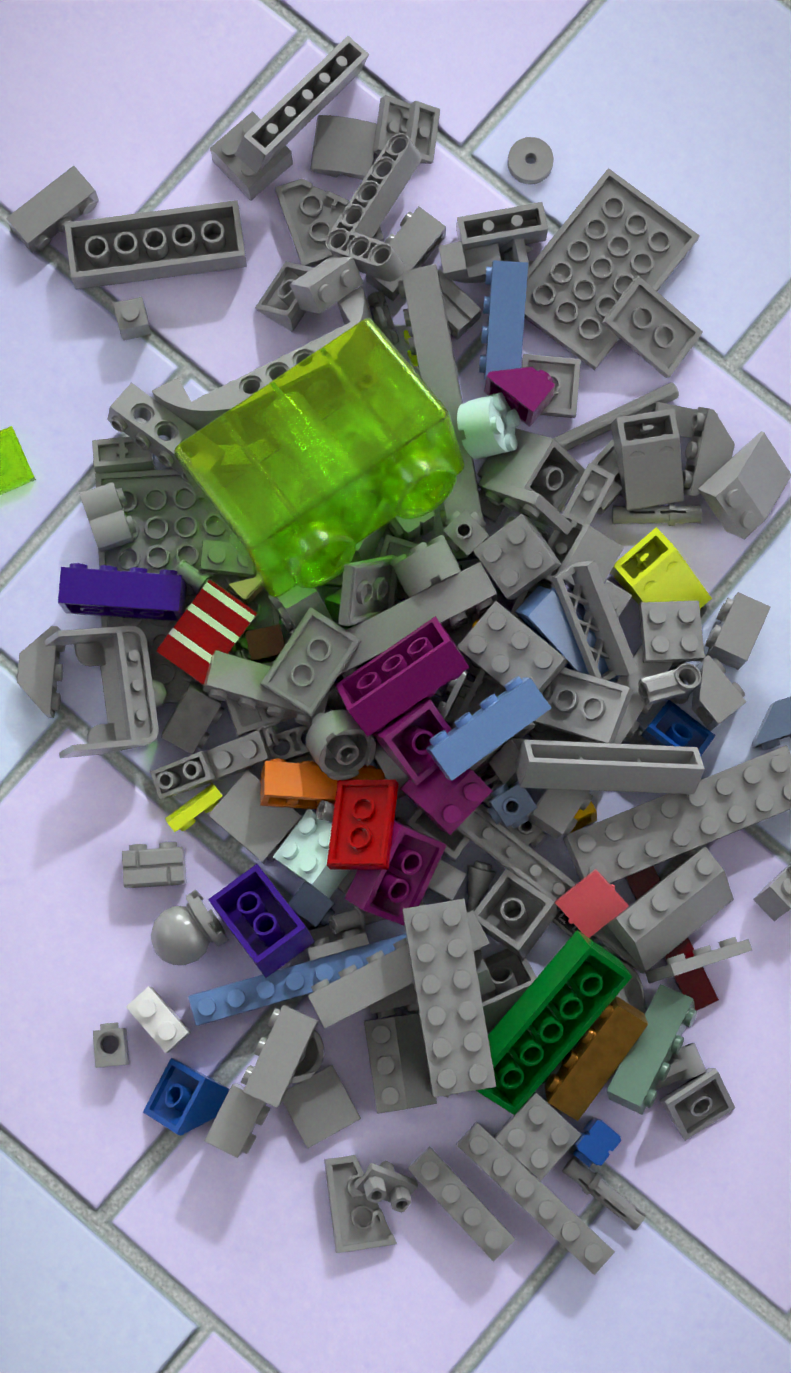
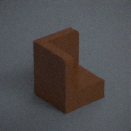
(265, 643)

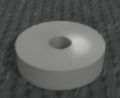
(533, 148)

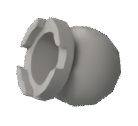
(184, 932)

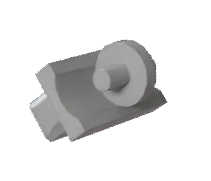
(383, 1183)

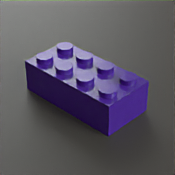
(122, 592)

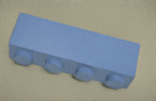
(505, 316)
(547, 619)
(488, 727)

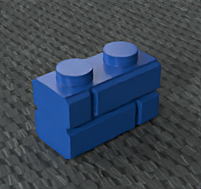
(595, 1143)

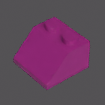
(524, 390)
(409, 736)
(448, 801)

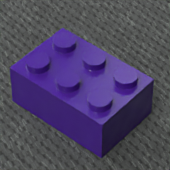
(261, 920)

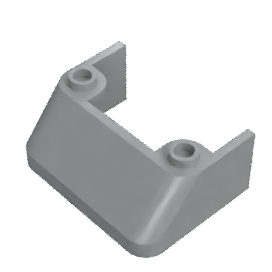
(126, 687)

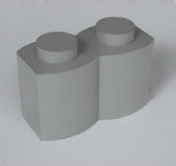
(107, 516)

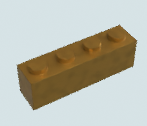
(595, 1058)

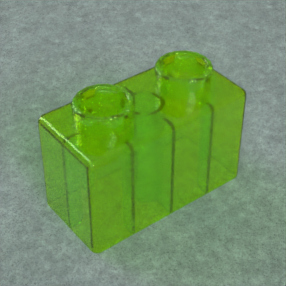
(324, 459)

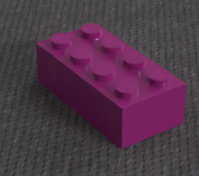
(401, 676)

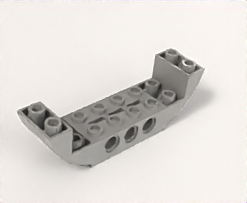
(212, 405)

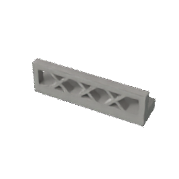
(599, 618)

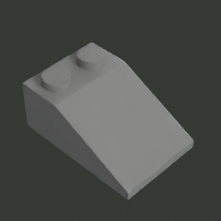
(747, 487)

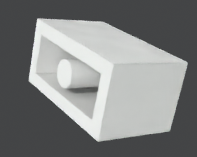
(158, 1019)

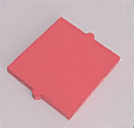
(591, 903)

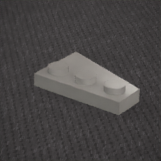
(524, 502)
(702, 957)
(355, 1220)

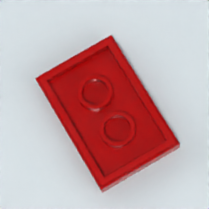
(362, 825)

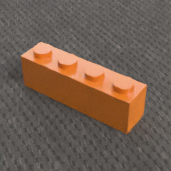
(303, 784)

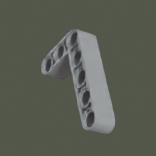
(368, 208)

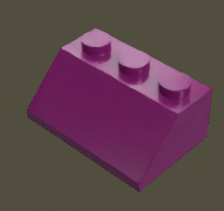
(411, 868)

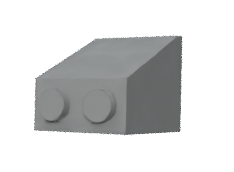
(537, 466)

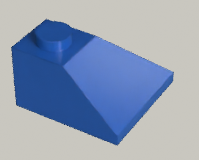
(185, 1098)

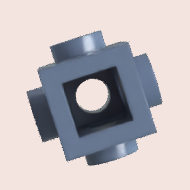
(522, 805)

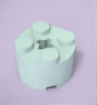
(488, 426)

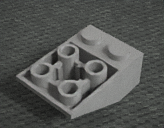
(649, 458)

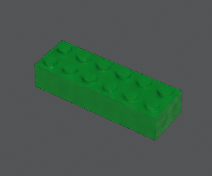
(551, 1018)

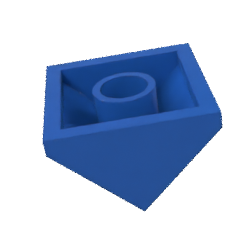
(677, 728)

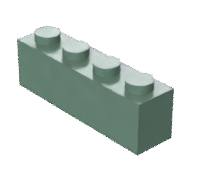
(649, 1056)

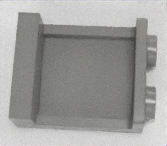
(254, 826)

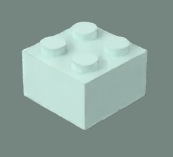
(307, 854)

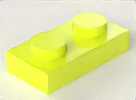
(185, 815)

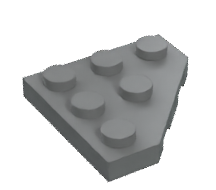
(310, 217)

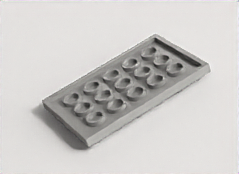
(595, 258)

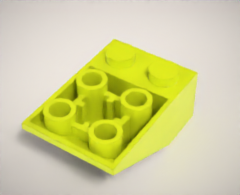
(658, 573)

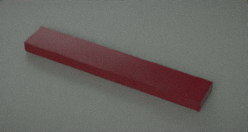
(691, 983)

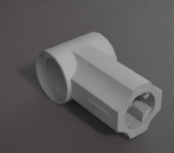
(668, 685)
(683, 1066)

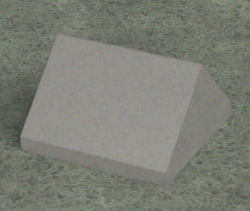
(279, 300)
(592, 546)
(698, 1103)

